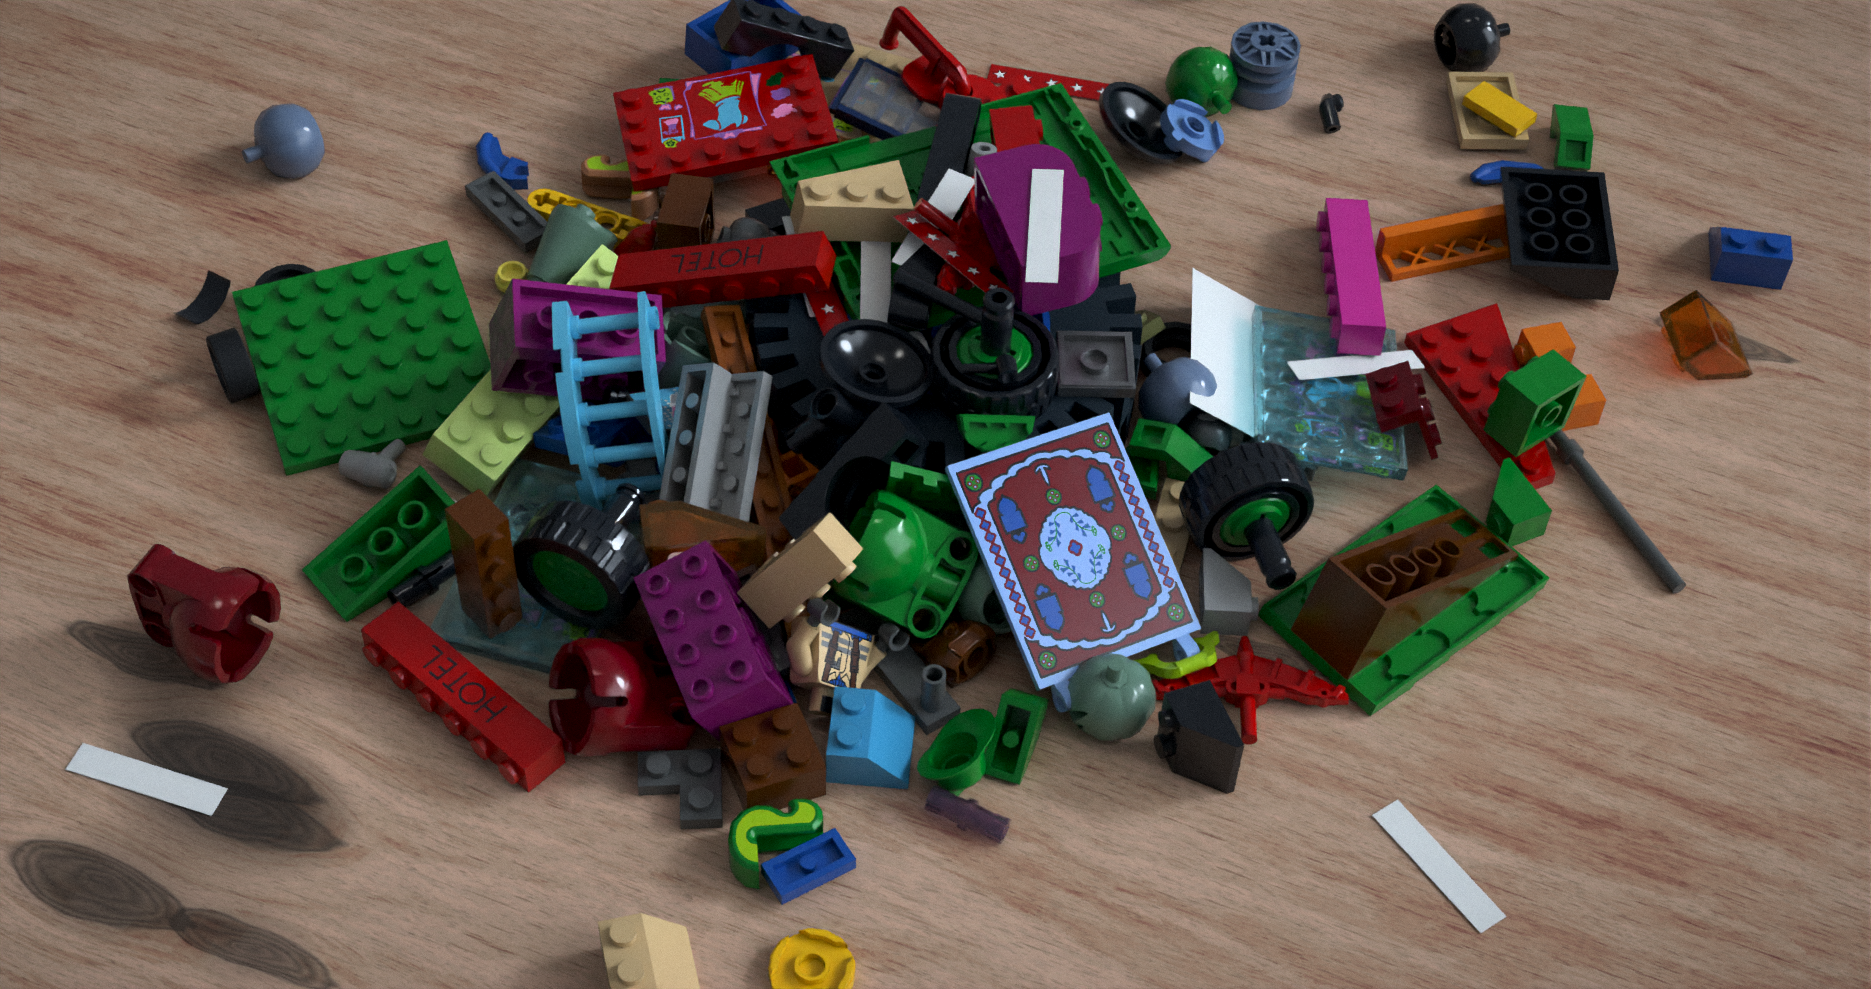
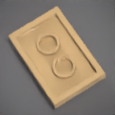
(1472, 129)

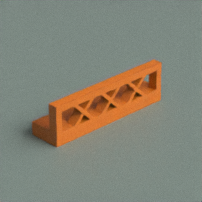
(1441, 237)

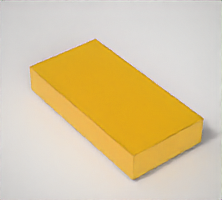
(1499, 109)

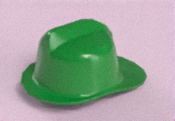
(957, 753)

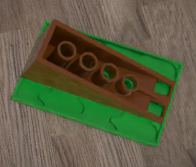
(1403, 599)

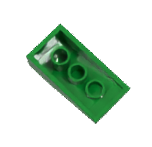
(384, 546)

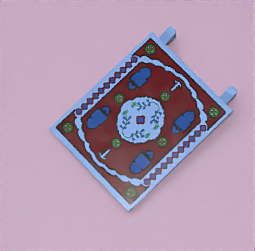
(1073, 551)

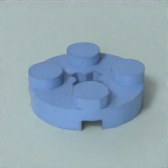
(1190, 130)

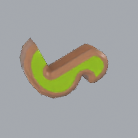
(614, 181)

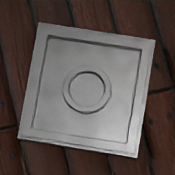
(1095, 364)

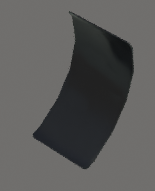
(208, 300)

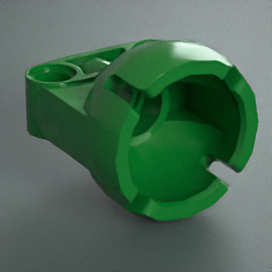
(905, 563)

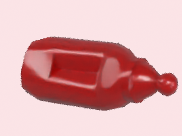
(638, 239)

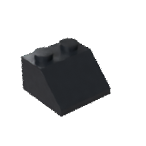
(1199, 737)

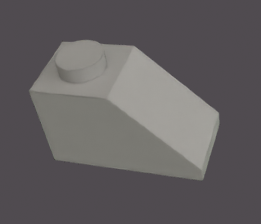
(1224, 597)

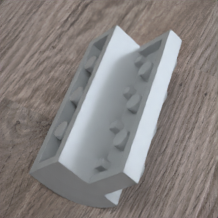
(716, 439)

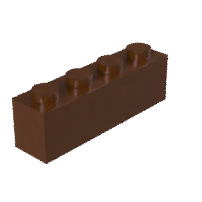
(484, 563)

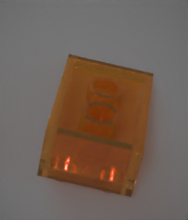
(680, 526)

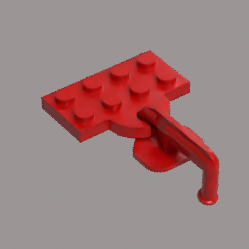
(938, 69)

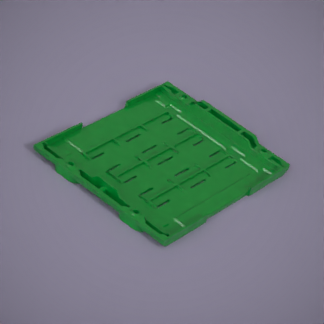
(1127, 232)

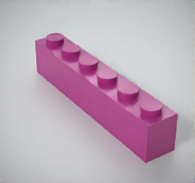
(1351, 277)

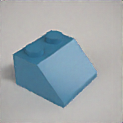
(869, 740)

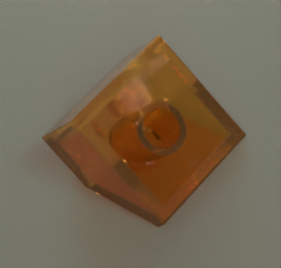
(1703, 340)

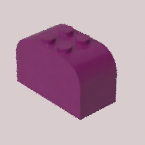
(1003, 209)

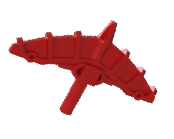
(966, 234)
(1252, 680)

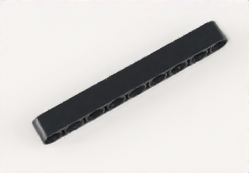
(949, 150)

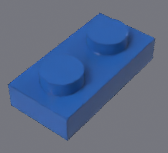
(808, 866)

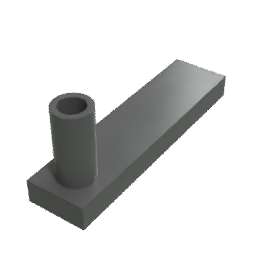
(914, 684)

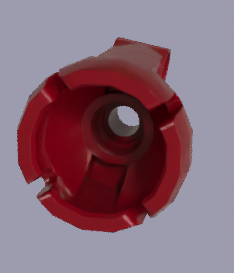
(205, 612)
(621, 699)

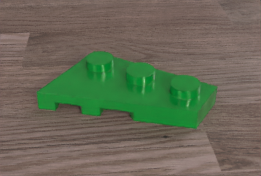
(922, 488)

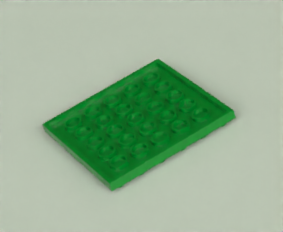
(362, 353)

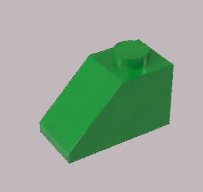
(1516, 508)
(1016, 734)

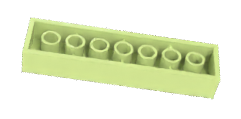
(497, 427)

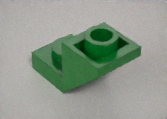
(1573, 137)
(1169, 444)

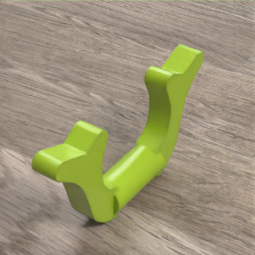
(1185, 666)

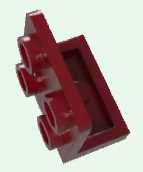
(1399, 402)

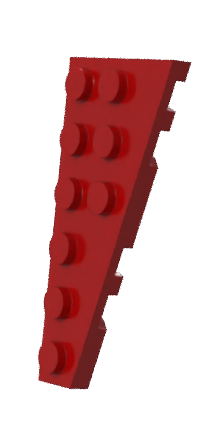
(1466, 363)

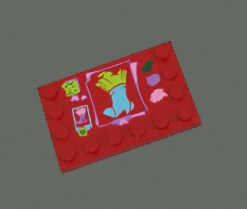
(723, 121)

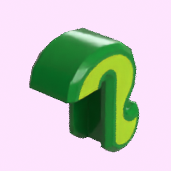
(769, 830)

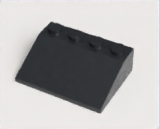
(1560, 230)

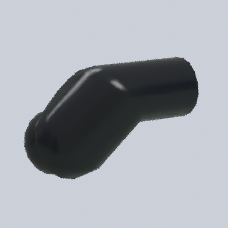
(1328, 110)

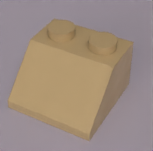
(646, 953)

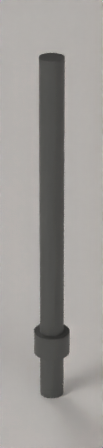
(1572, 455)

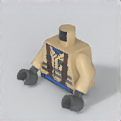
(834, 654)

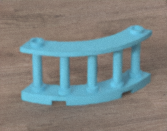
(579, 415)

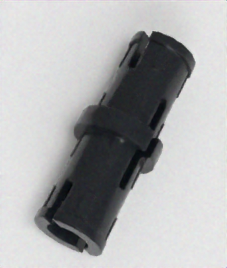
(424, 581)

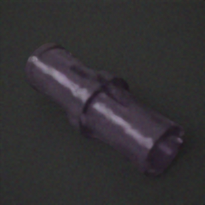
(967, 814)

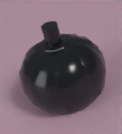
(1472, 38)

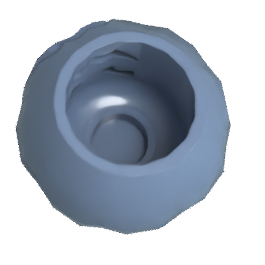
(286, 141)
(1168, 388)

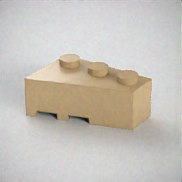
(854, 204)
(801, 571)

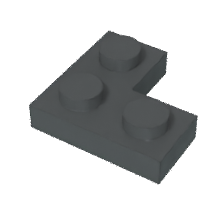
(691, 774)

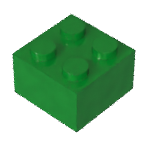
(1534, 402)

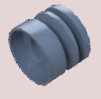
(1265, 64)

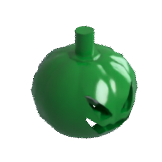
(1204, 78)

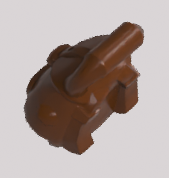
(958, 647)

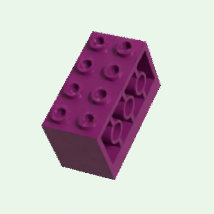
(523, 338)
(711, 639)

